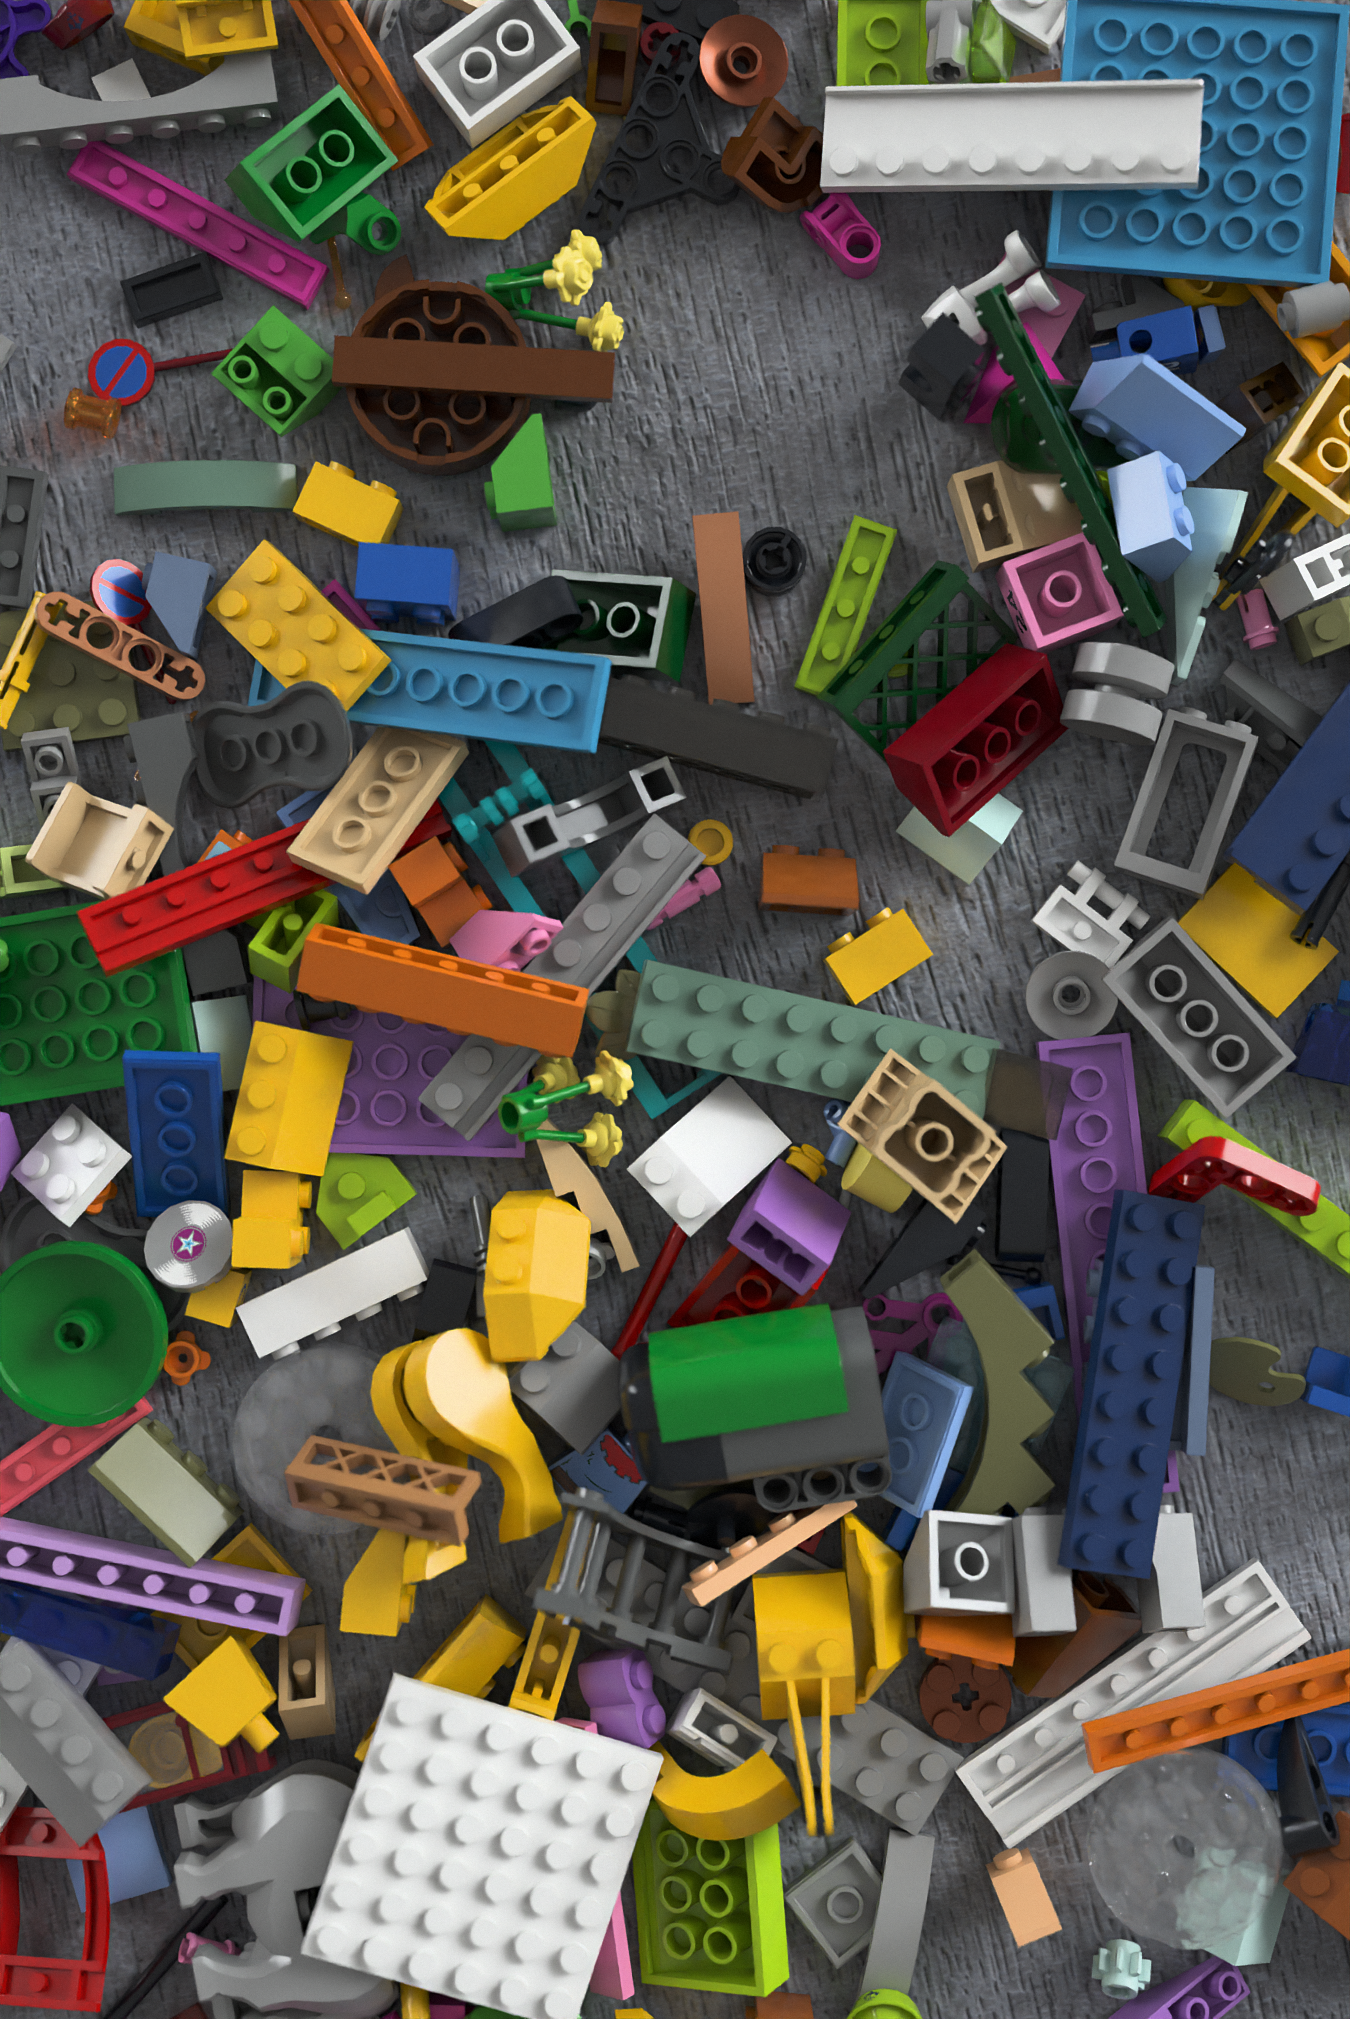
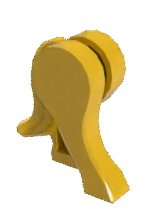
(454, 1401)

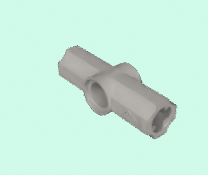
(949, 37)

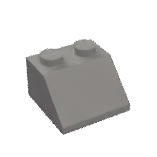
(571, 1388)

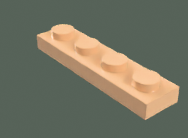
(752, 1554)

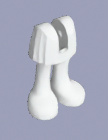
(1019, 262)

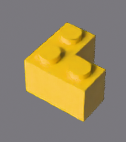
(271, 1219)

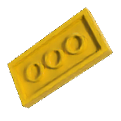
(295, 627)

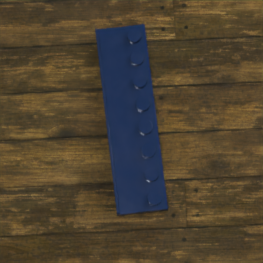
(1304, 818)

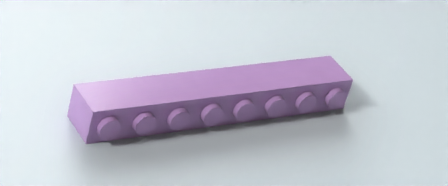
(149, 1577)

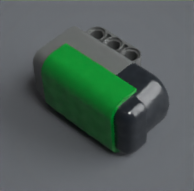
(761, 1404)

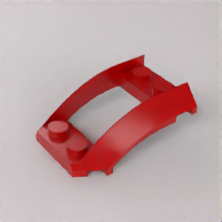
(42, 1980)

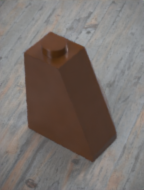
(1103, 1622)

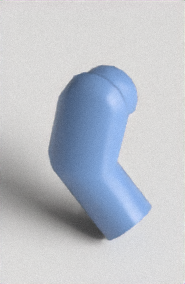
(843, 1143)

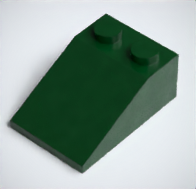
(631, 621)

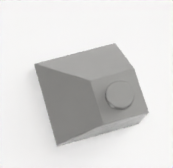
(960, 1566)

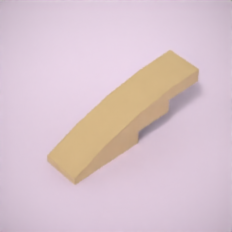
(571, 1173)

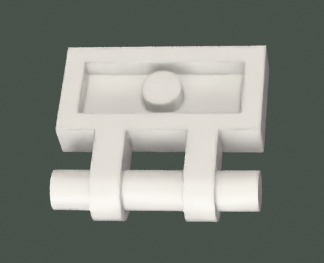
(1079, 927)

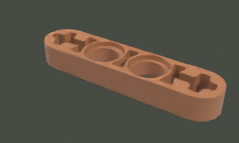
(122, 642)

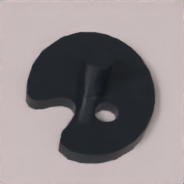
(728, 1516)

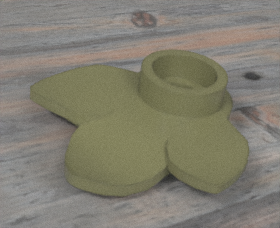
(613, 1012)

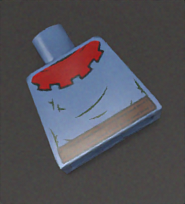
(603, 1468)

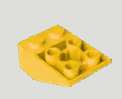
(374, 1591)

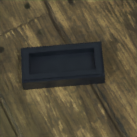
(171, 290)

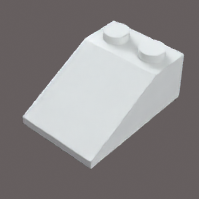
(709, 1156)

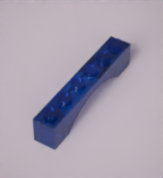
(92, 1632)

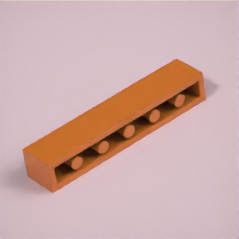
(442, 990)

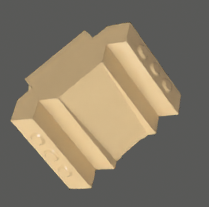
(923, 1135)

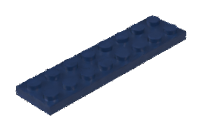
(1131, 1385)

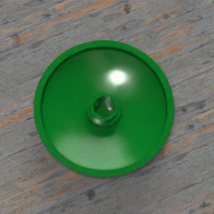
(79, 1333)

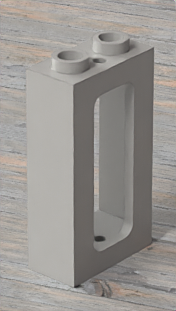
(1179, 730)

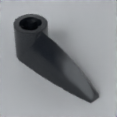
(1303, 1799)

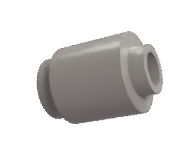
(1314, 309)

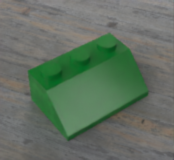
(311, 166)

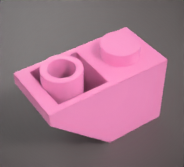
(504, 938)

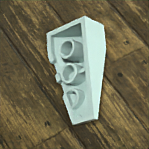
(1194, 583)

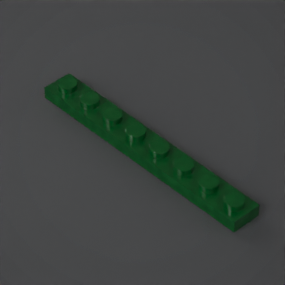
(1062, 444)

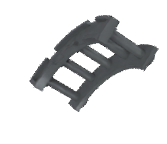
(616, 1622)

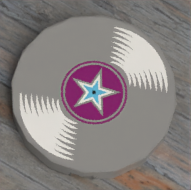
(189, 1246)

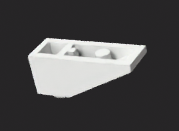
(1309, 578)

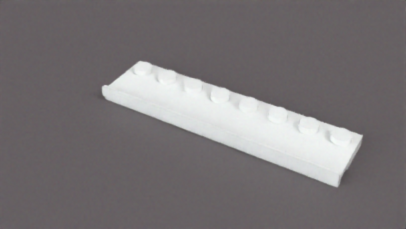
(1012, 136)
(1042, 1759)

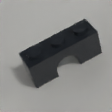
(942, 367)

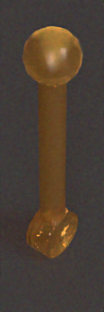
(342, 299)

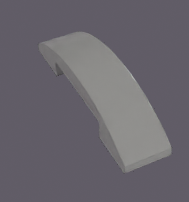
(898, 1912)

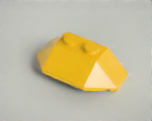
(514, 173)
(534, 1273)
(875, 1605)

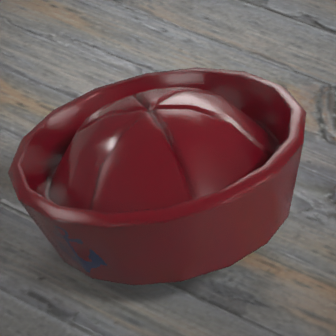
(77, 21)

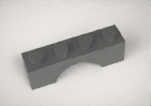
(567, 827)

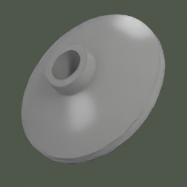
(1073, 1017)

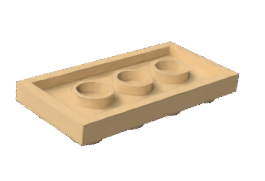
(377, 805)

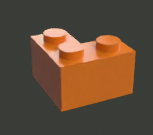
(438, 889)

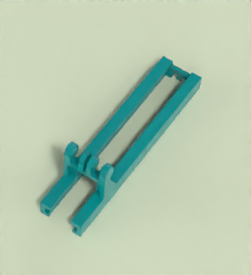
(472, 826)

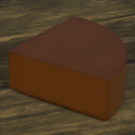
(393, 276)

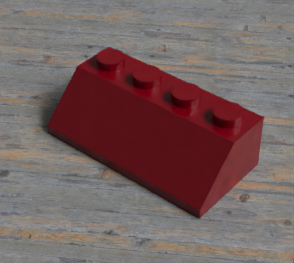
(978, 737)

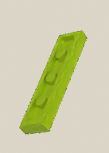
(846, 604)

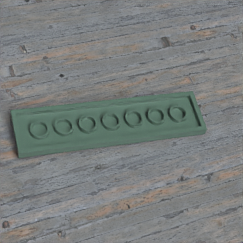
(793, 1037)

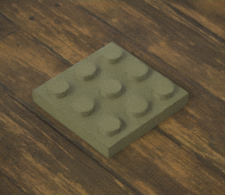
(70, 687)

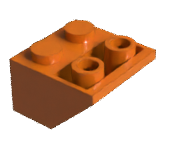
(981, 1637)

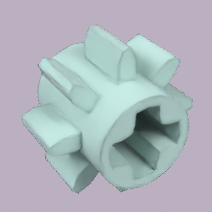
(1121, 1969)

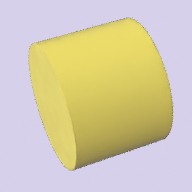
(874, 1181)

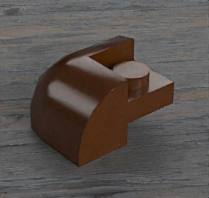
(776, 159)

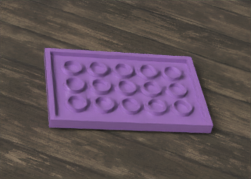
(383, 1080)

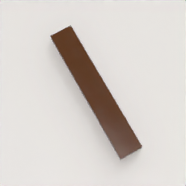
(473, 369)

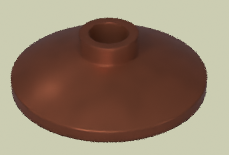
(753, 44)

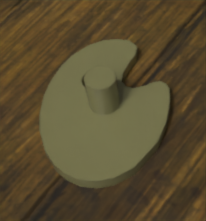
(1243, 1363)

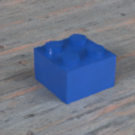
(407, 583)

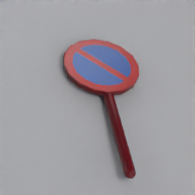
(128, 371)
(119, 594)

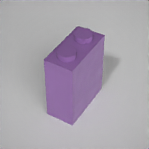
(790, 1226)

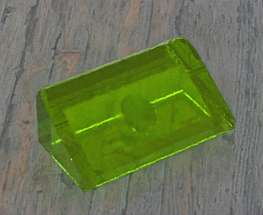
(991, 47)

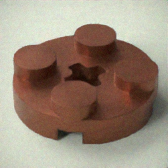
(958, 1722)

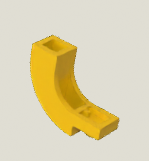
(727, 1804)

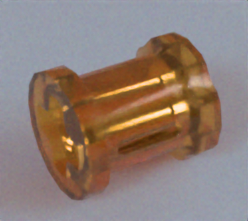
(92, 413)

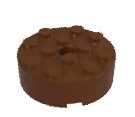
(434, 429)

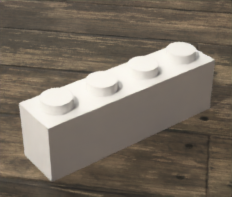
(333, 1293)

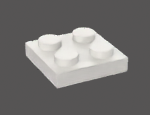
(71, 1165)

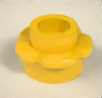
(807, 1162)

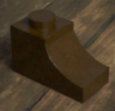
(1262, 401)

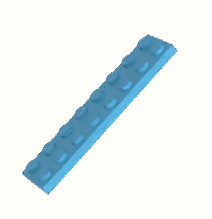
(477, 692)

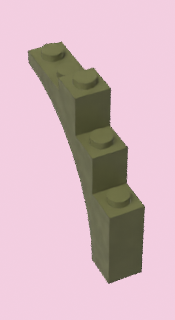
(1014, 1408)

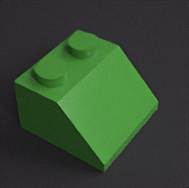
(522, 481)

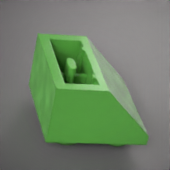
(279, 373)

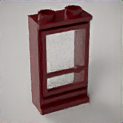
(180, 1754)

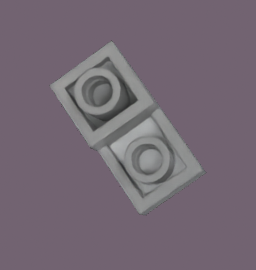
(51, 765)

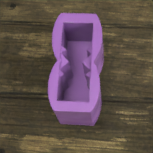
(621, 1696)

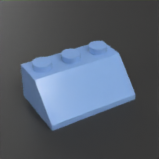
(1151, 411)

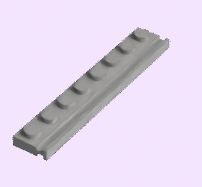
(580, 955)

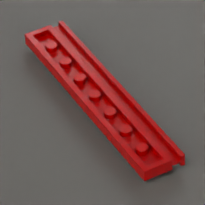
(213, 896)

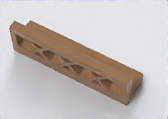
(374, 1497)

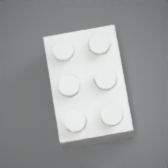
(497, 64)

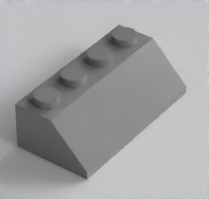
(1198, 1017)
(63, 1745)

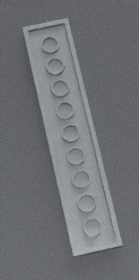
(872, 1753)

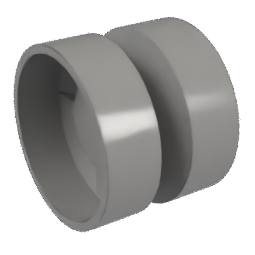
(1119, 680)

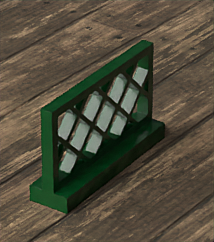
(900, 634)

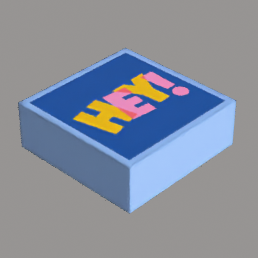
(1208, 334)

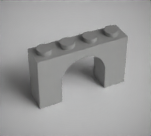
(1044, 1590)

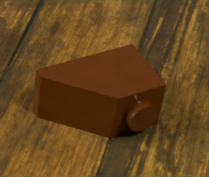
(613, 56)

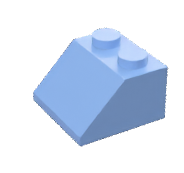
(1151, 514)

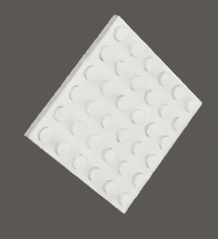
(482, 1852)

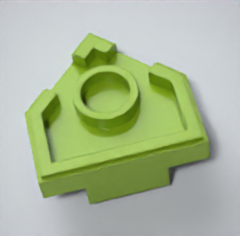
(360, 1194)

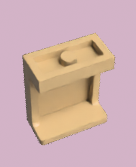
(98, 844)

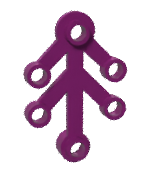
(923, 1327)

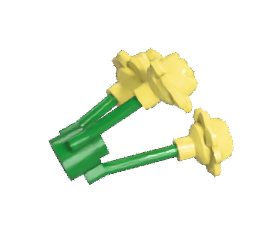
(572, 276)
(559, 1080)

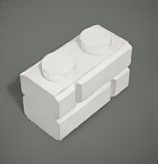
(717, 1730)

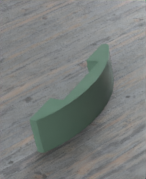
(205, 486)

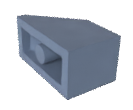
(178, 594)

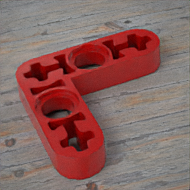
(1222, 1161)

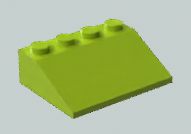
(709, 1909)

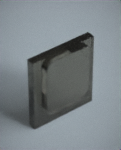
(1026, 1093)

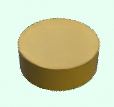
(713, 840)

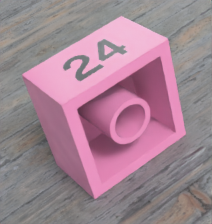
(1058, 594)

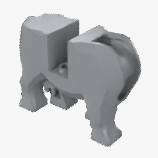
(277, 1856)

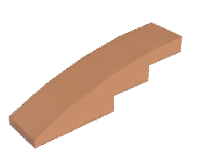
(723, 607)

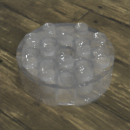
(290, 1404)
(1175, 1896)

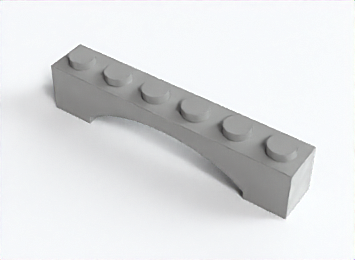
(232, 94)

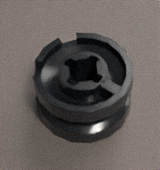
(780, 579)

